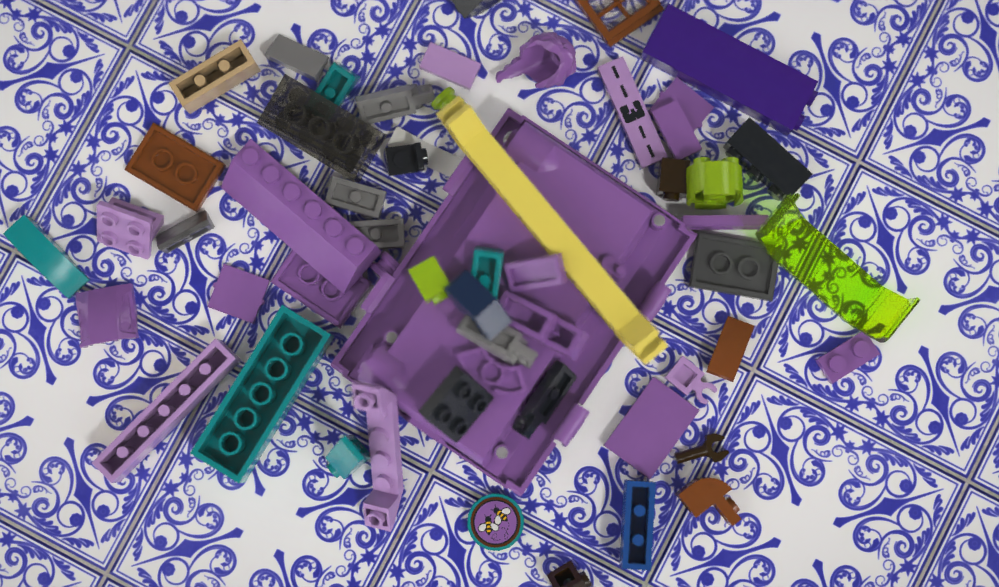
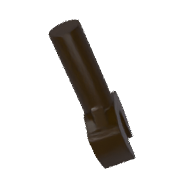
(703, 450)

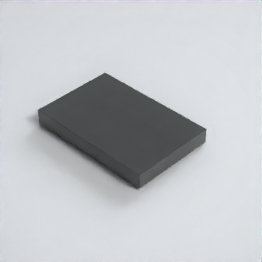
(732, 267)

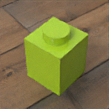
(430, 280)

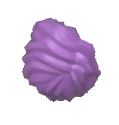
(545, 59)

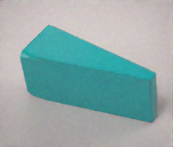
(337, 83)
(487, 267)

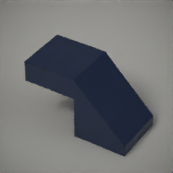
(478, 303)

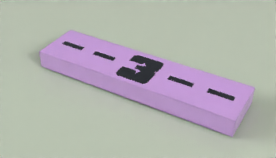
(632, 112)

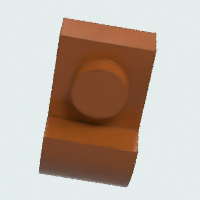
(705, 492)

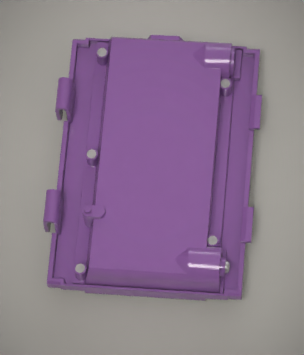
(414, 343)

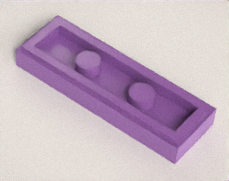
(723, 222)

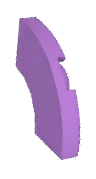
(491, 374)

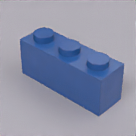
(637, 524)

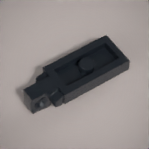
(544, 399)

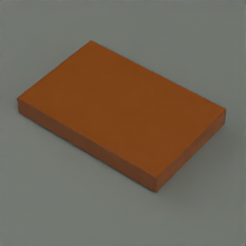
(175, 167)

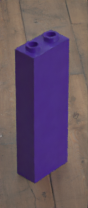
(730, 70)

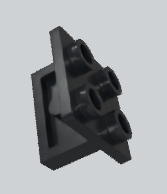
(456, 404)

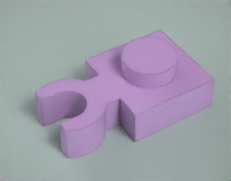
(687, 377)

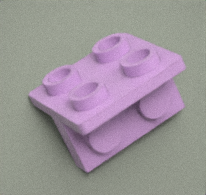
(127, 227)

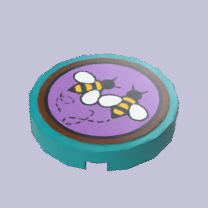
(495, 522)

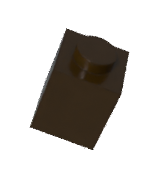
(672, 179)

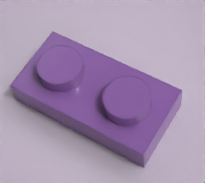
(847, 357)

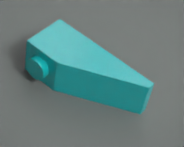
(347, 456)

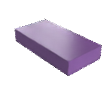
(676, 130)
(535, 272)

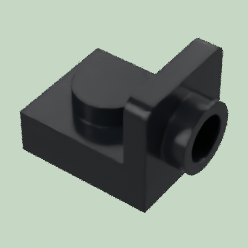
(406, 159)

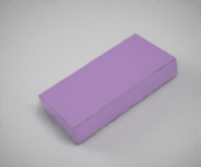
(450, 66)

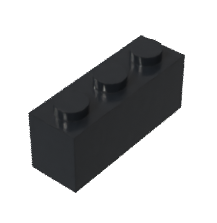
(766, 160)

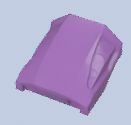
(107, 315)

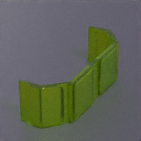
(831, 273)

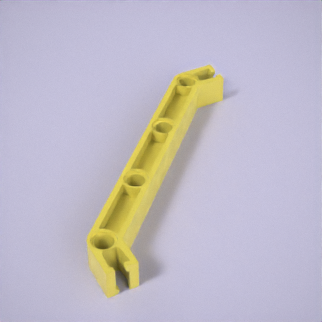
(551, 231)

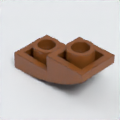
(730, 349)

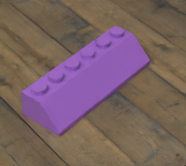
(299, 217)

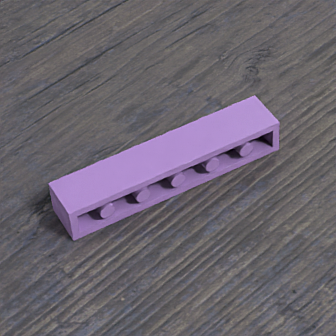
(166, 411)

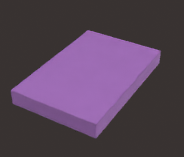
(316, 292)
(651, 427)

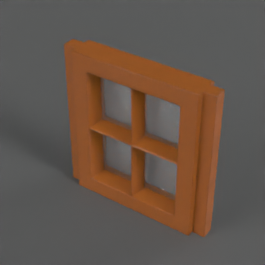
(618, 18)

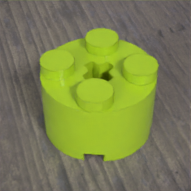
(714, 183)

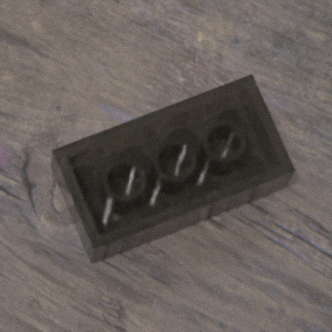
(321, 128)

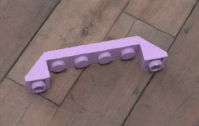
(385, 453)

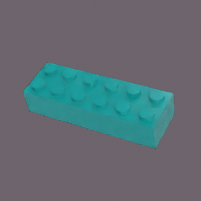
(262, 395)

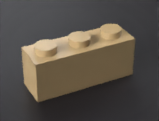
(214, 77)

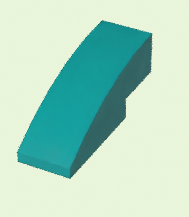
(46, 256)

